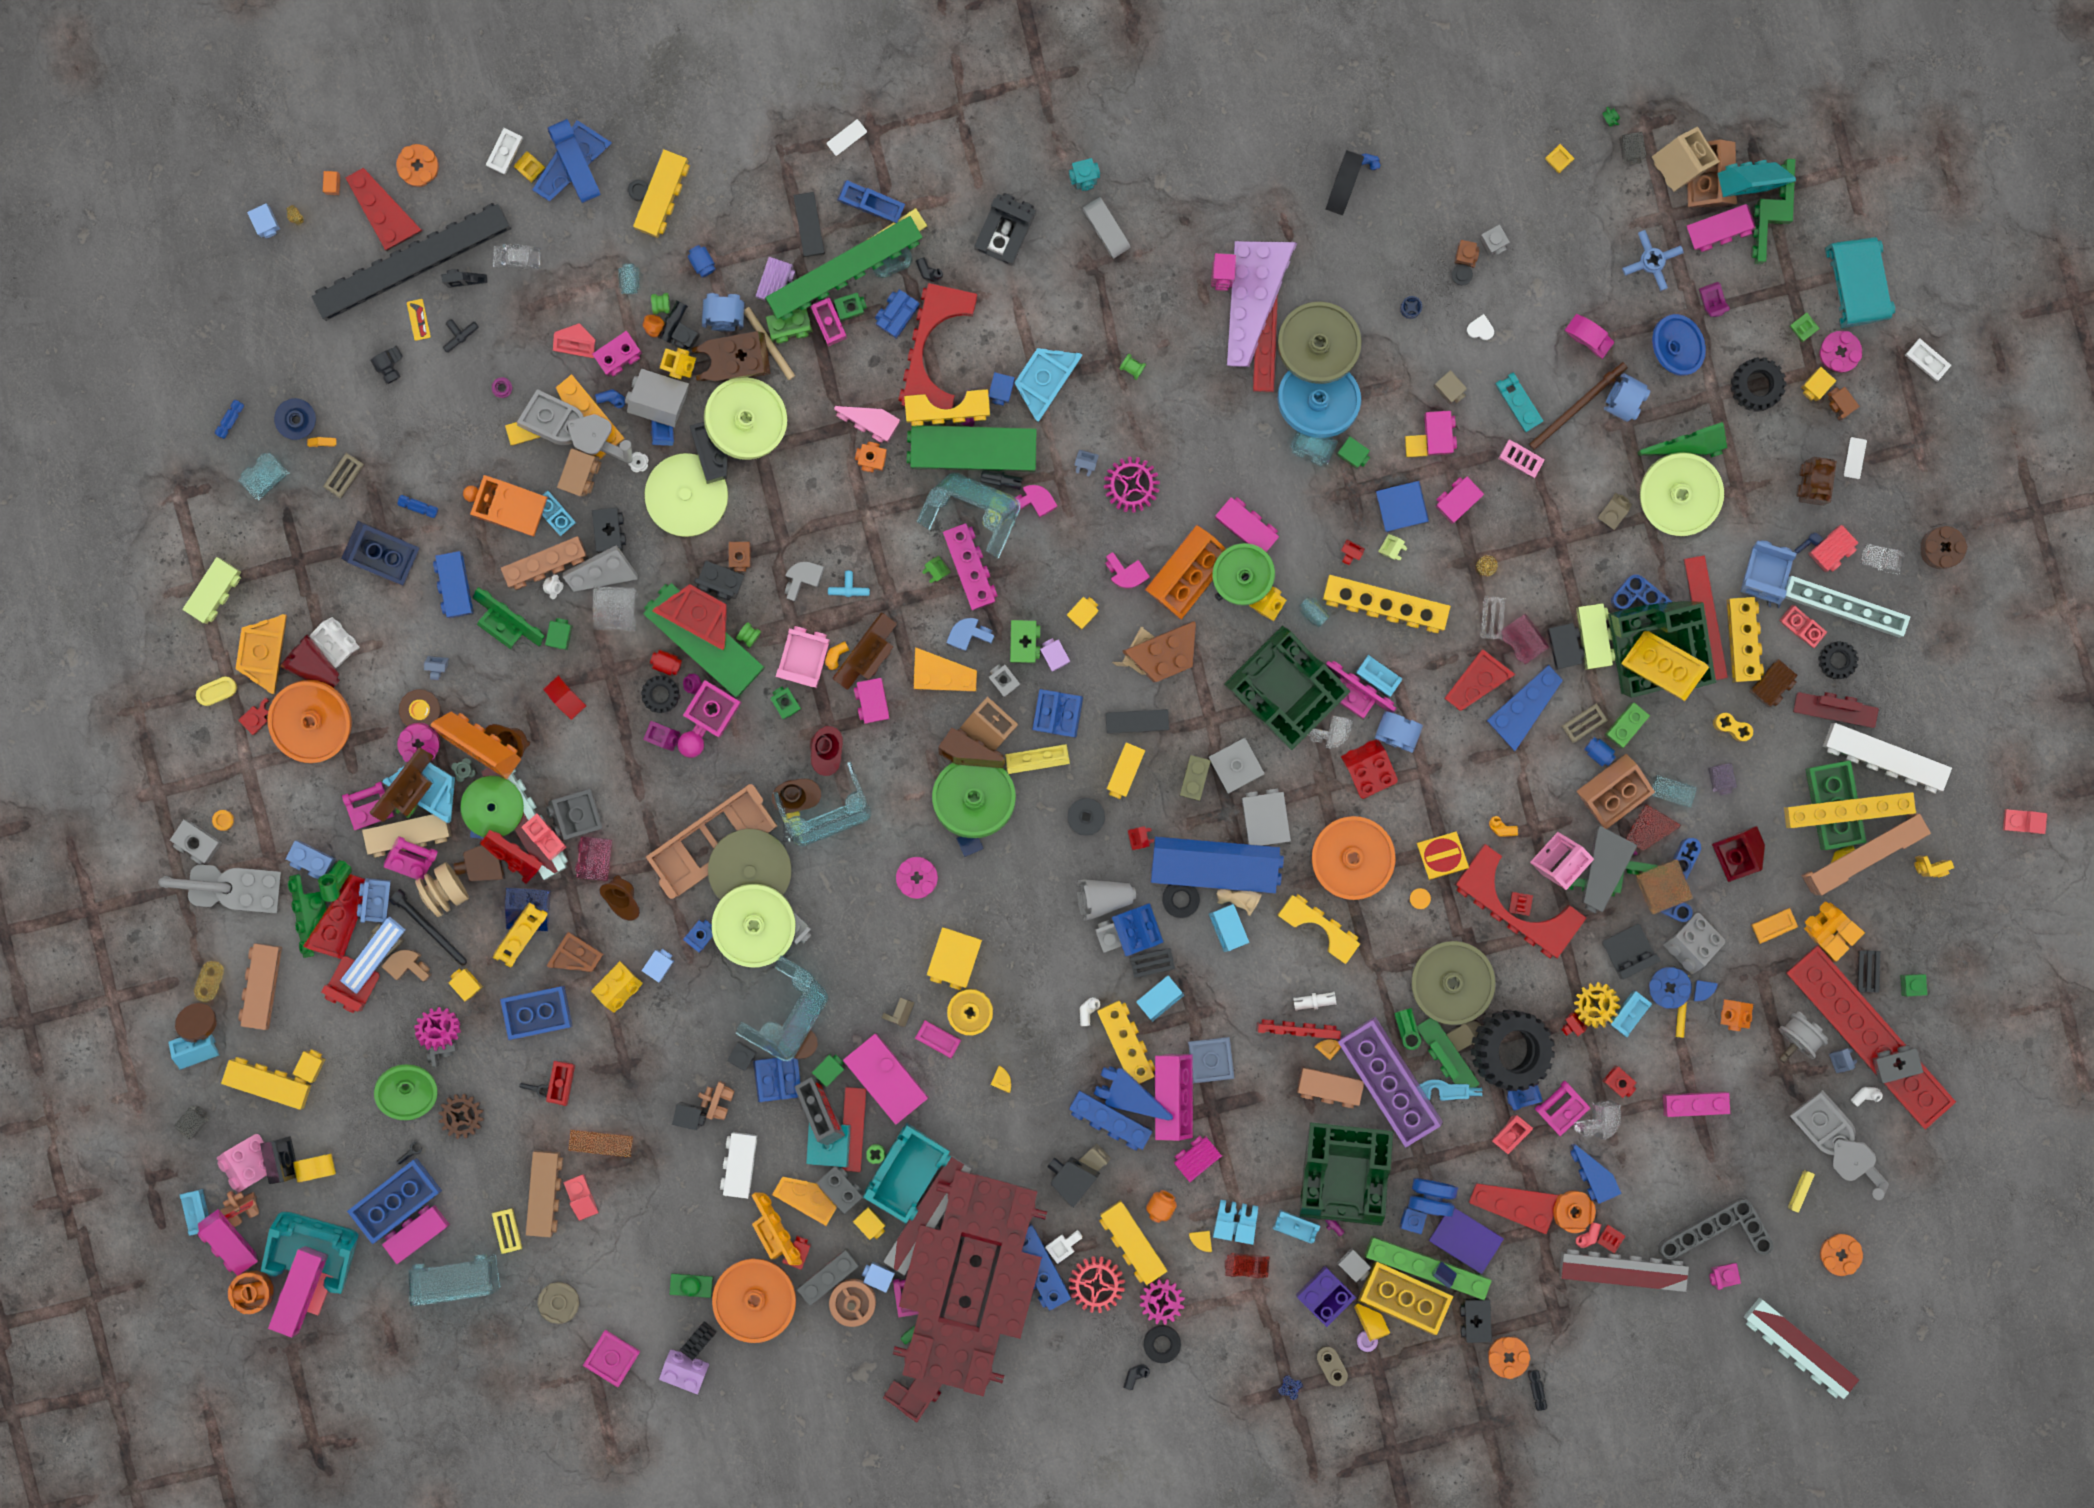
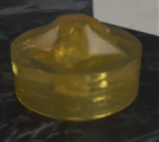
(294, 215)
(1486, 565)

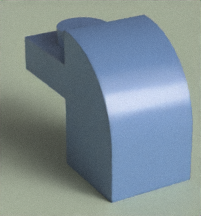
(964, 630)

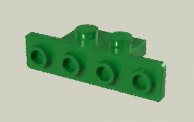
(503, 623)
(308, 911)
(1443, 1050)

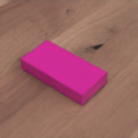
(938, 1039)

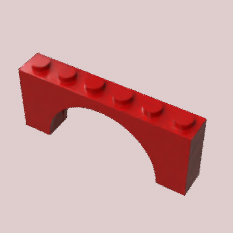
(939, 305)
(1479, 883)

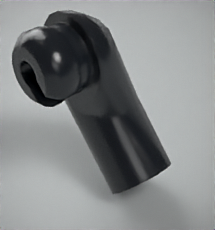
(1135, 1373)

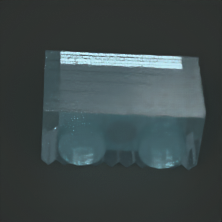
(1316, 448)

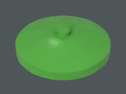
(973, 799)

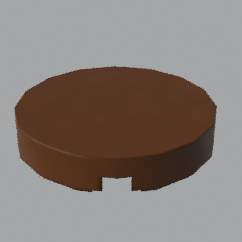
(195, 1022)

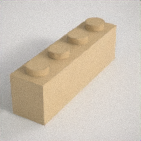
(415, 831)

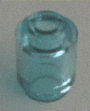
(628, 279)
(1314, 611)

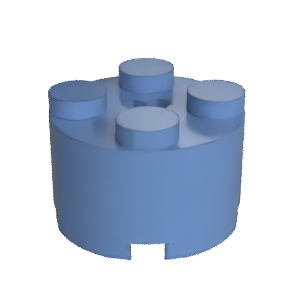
(723, 312)
(1626, 398)
(1398, 731)

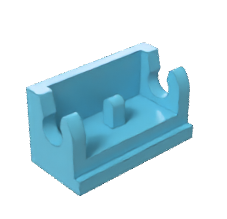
(1378, 676)
(1228, 928)
(1160, 998)
(1630, 1013)
(188, 1053)
(194, 1209)
(1296, 1226)

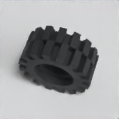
(1851, 660)
(648, 699)
(698, 1340)

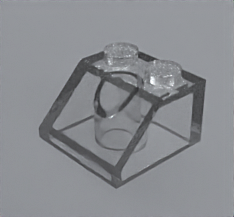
(614, 608)

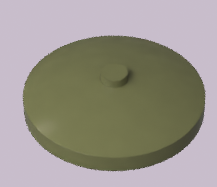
(1319, 342)
(749, 858)
(1453, 982)

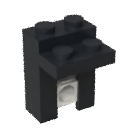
(1019, 214)

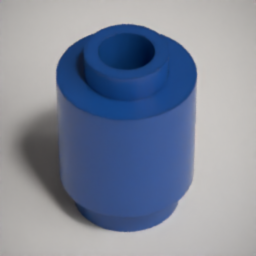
(701, 261)
(1600, 752)

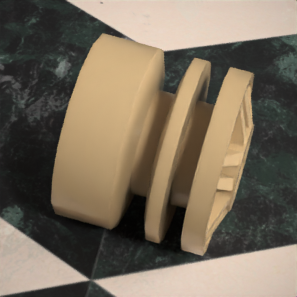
(441, 890)

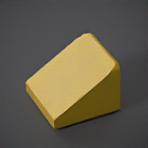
(529, 166)

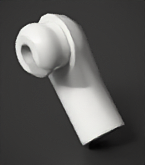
(1087, 1009)
(1866, 1093)

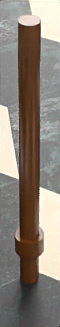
(1608, 379)

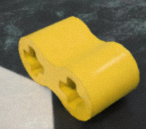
(1733, 727)
(314, 1167)

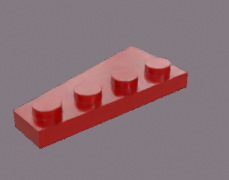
(383, 213)
(338, 922)
(1289, 1027)
(1519, 1205)

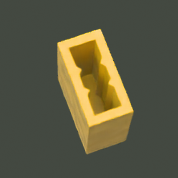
(1125, 771)
(953, 958)

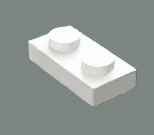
(504, 151)
(1928, 360)

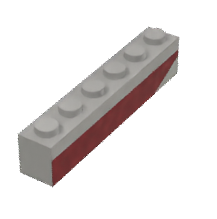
(929, 1213)
(1623, 1271)

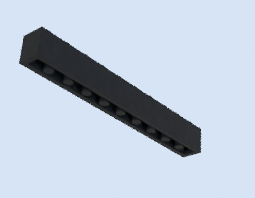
(411, 262)

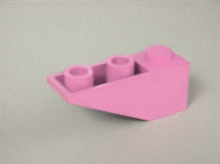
(875, 421)

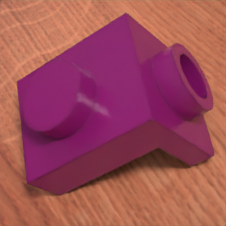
(1713, 300)

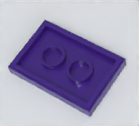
(1466, 1240)

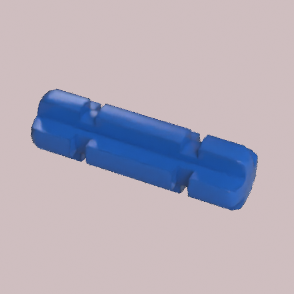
(229, 419)
(417, 506)

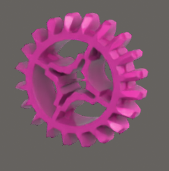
(1140, 469)

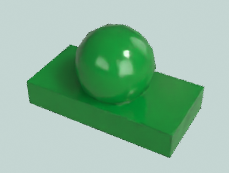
(691, 1285)

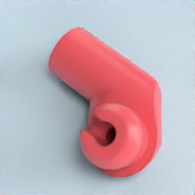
(1589, 1238)

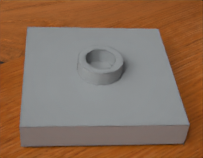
(1236, 765)

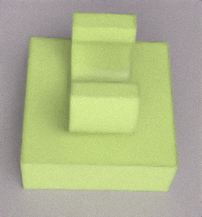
(1392, 546)

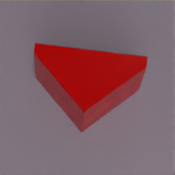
(564, 697)

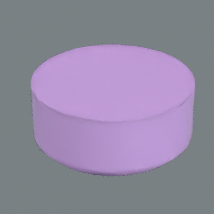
(1364, 1343)

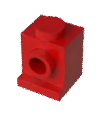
(1613, 1078)
(803, 1247)

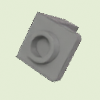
(801, 930)
(1108, 936)

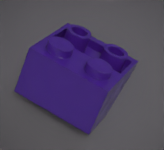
(1325, 1296)

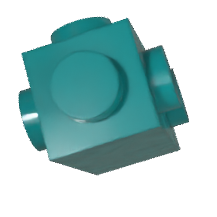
(1084, 174)

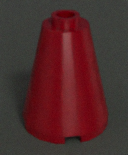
(310, 663)

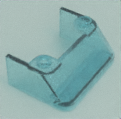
(1000, 507)
(852, 814)
(787, 1039)
(453, 1281)

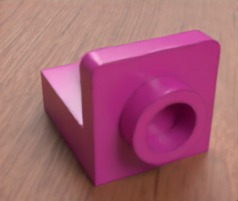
(1724, 1276)

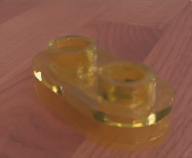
(210, 982)

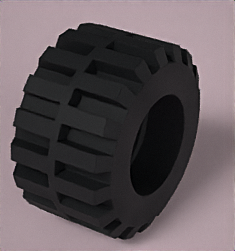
(1774, 377)

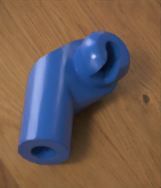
(1372, 160)
(612, 396)

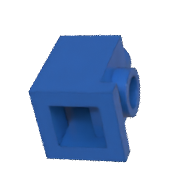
(692, 939)

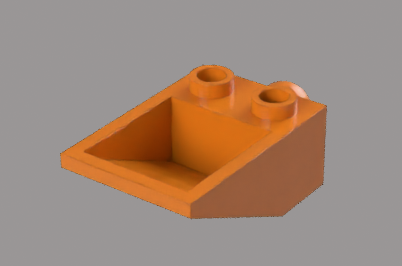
(509, 507)

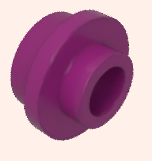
(495, 387)
(692, 683)

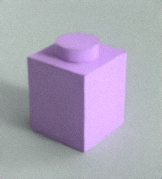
(1054, 654)

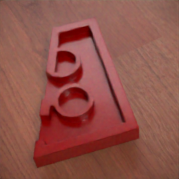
(1478, 679)
(517, 859)

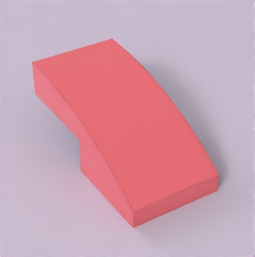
(543, 837)

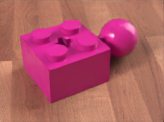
(691, 742)

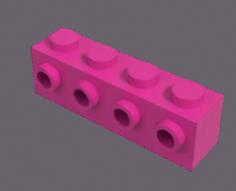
(968, 565)

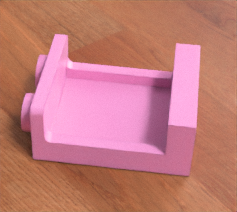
(803, 657)

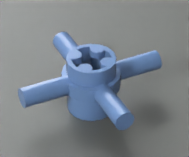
(1661, 258)

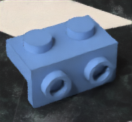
(375, 900)

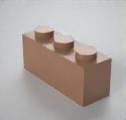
(1330, 1087)

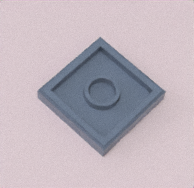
(1211, 1059)

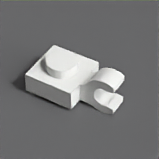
(1062, 1247)

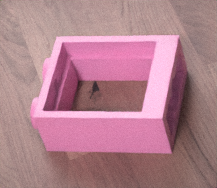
(1569, 868)

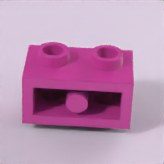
(615, 351)

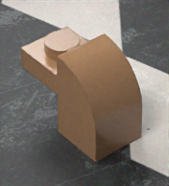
(404, 960)

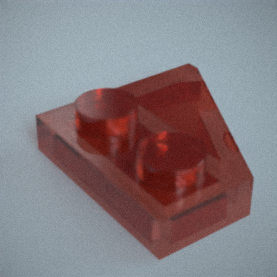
(1650, 828)

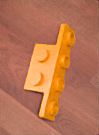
(772, 1233)

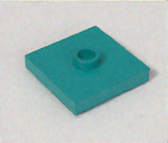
(829, 1155)

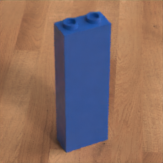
(1216, 865)

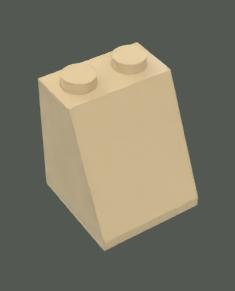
(1685, 159)

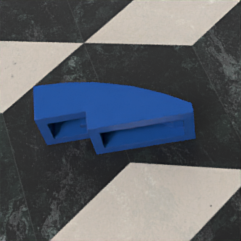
(870, 202)

